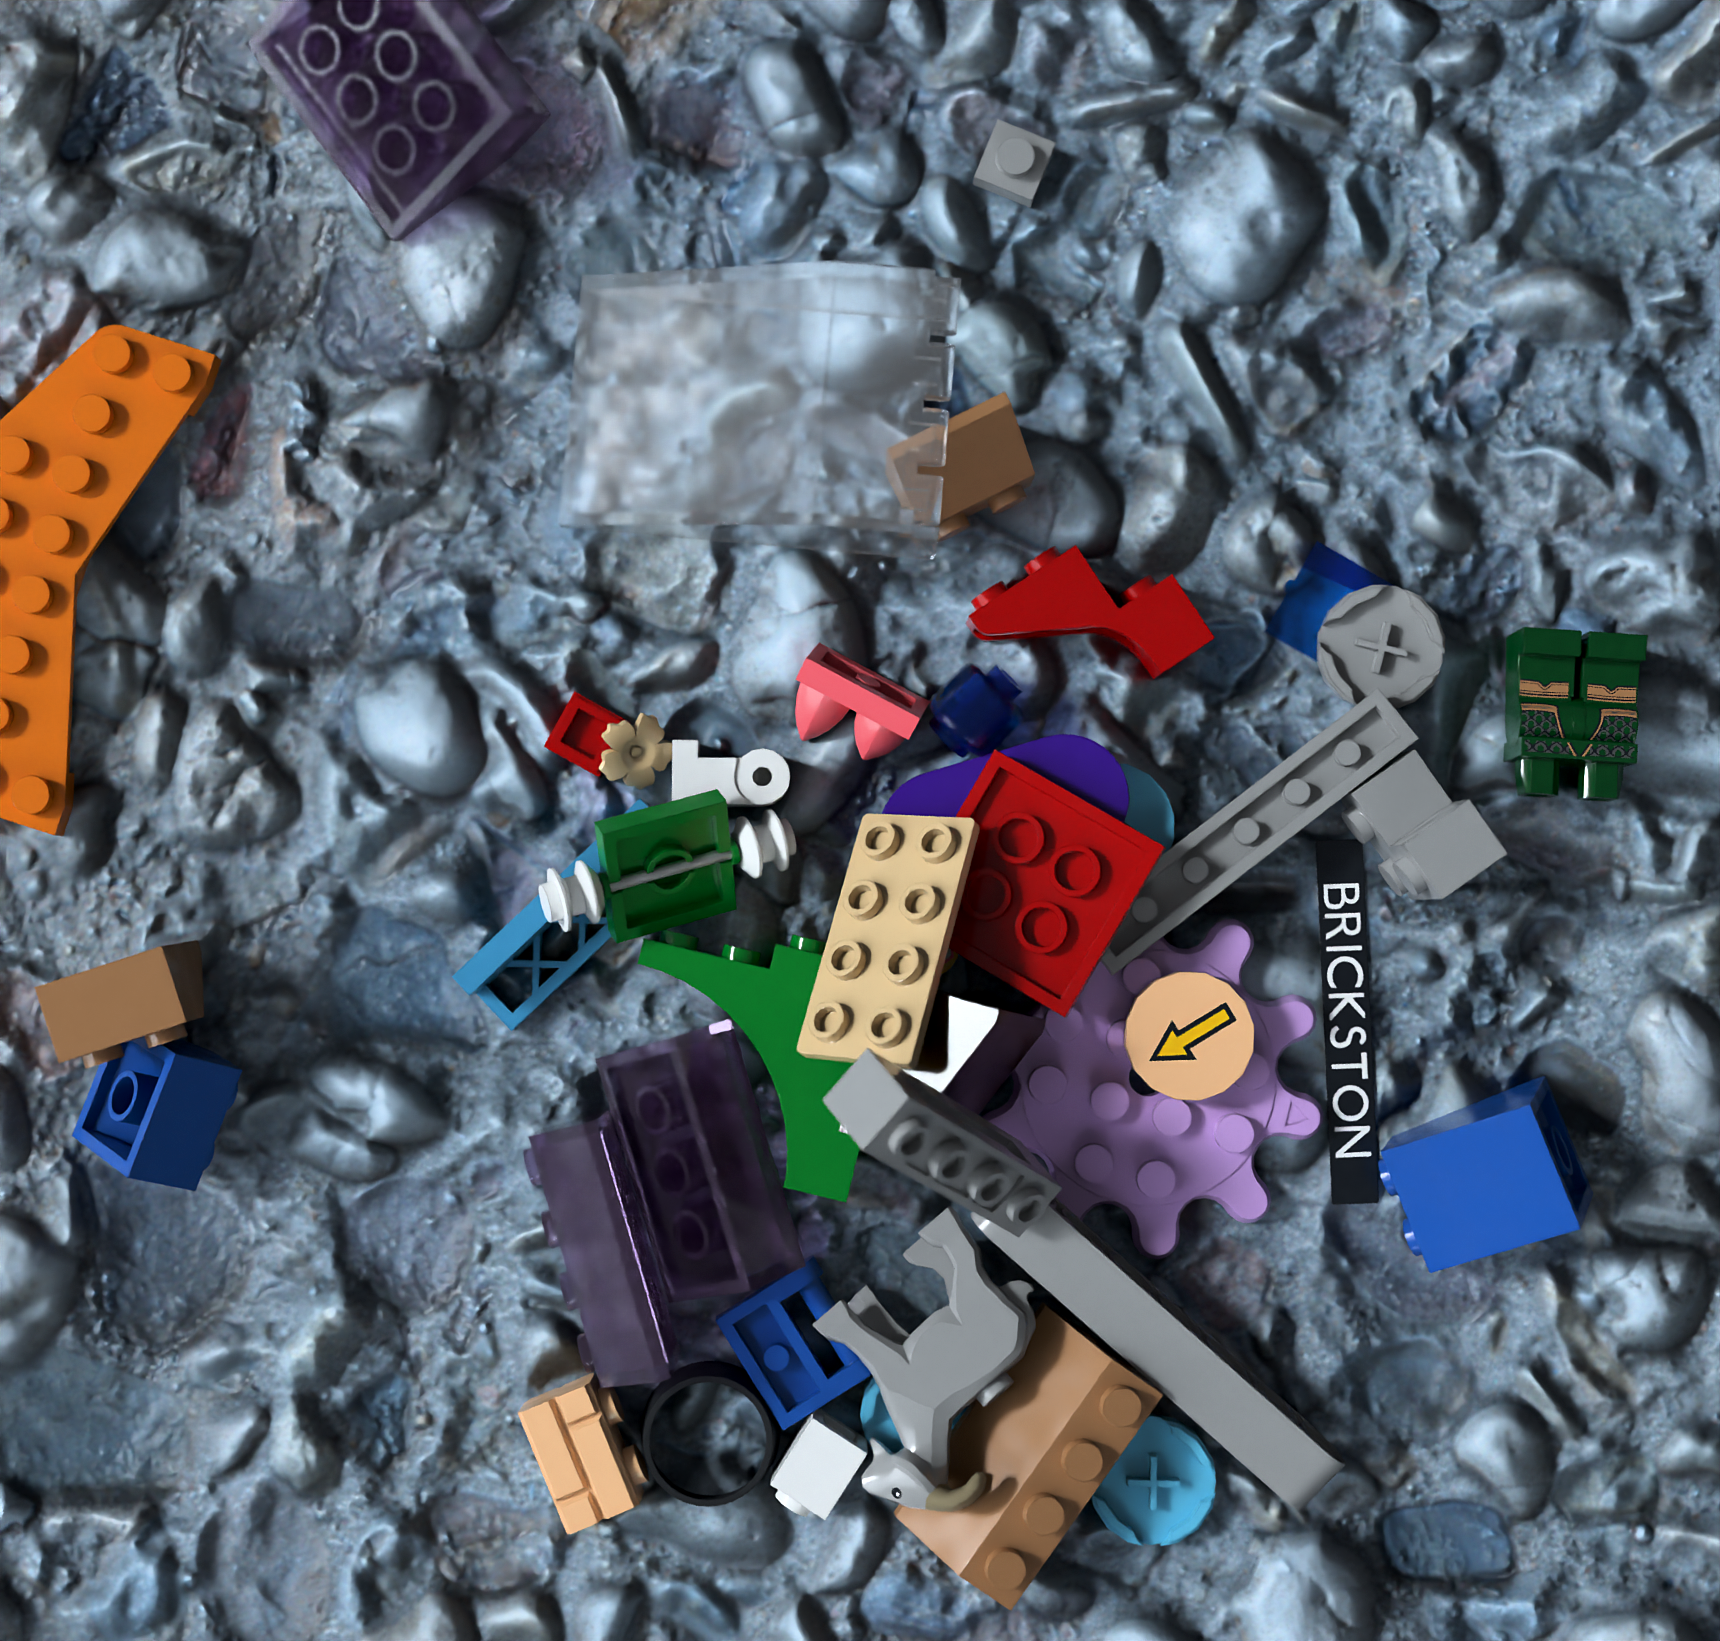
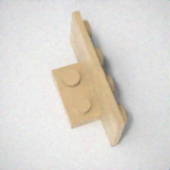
(889, 938)

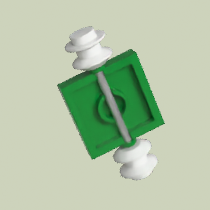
(666, 866)

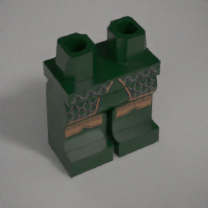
(1572, 707)

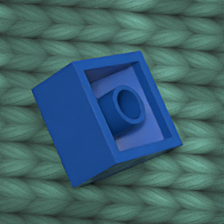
(158, 1111)

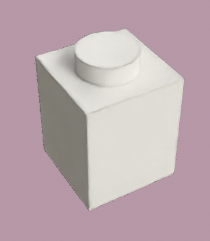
(817, 1464)

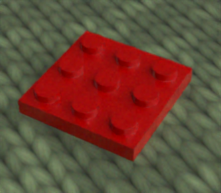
(1045, 883)

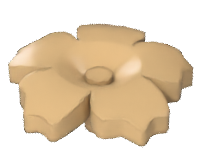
(635, 751)

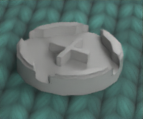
(1382, 642)

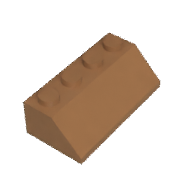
(1042, 1456)

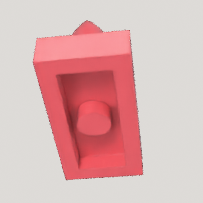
(836, 684)

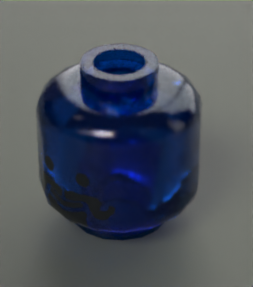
(976, 710)

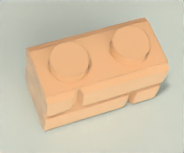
(583, 1452)

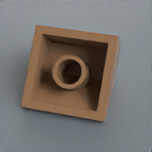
(982, 466)
(124, 1001)

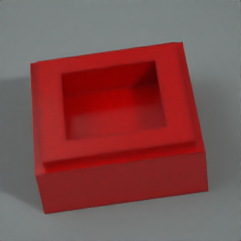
(580, 731)

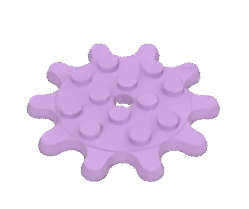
(1151, 1149)

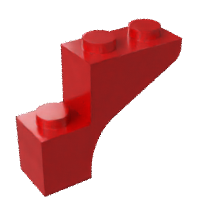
(1068, 599)

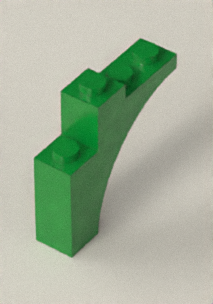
(771, 1012)

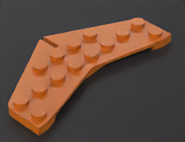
(65, 477)

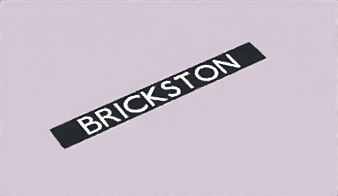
(1347, 1022)

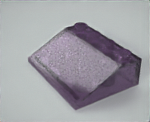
(400, 97)

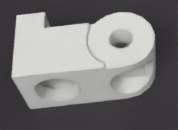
(749, 781)

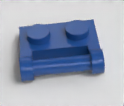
(778, 1352)

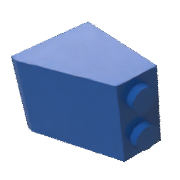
(1487, 1177)

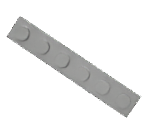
(1260, 822)

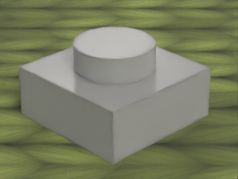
(1014, 163)

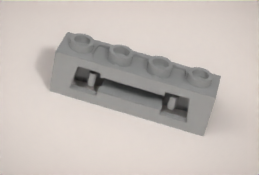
(941, 1143)

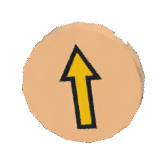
(1189, 1035)

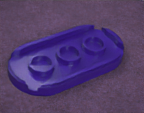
(1064, 759)

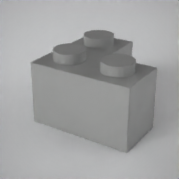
(1418, 831)

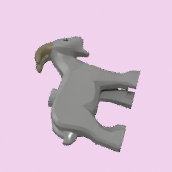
(938, 1367)

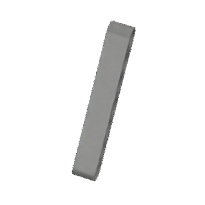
(1172, 1352)

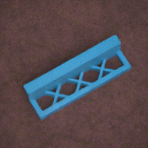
(517, 936)

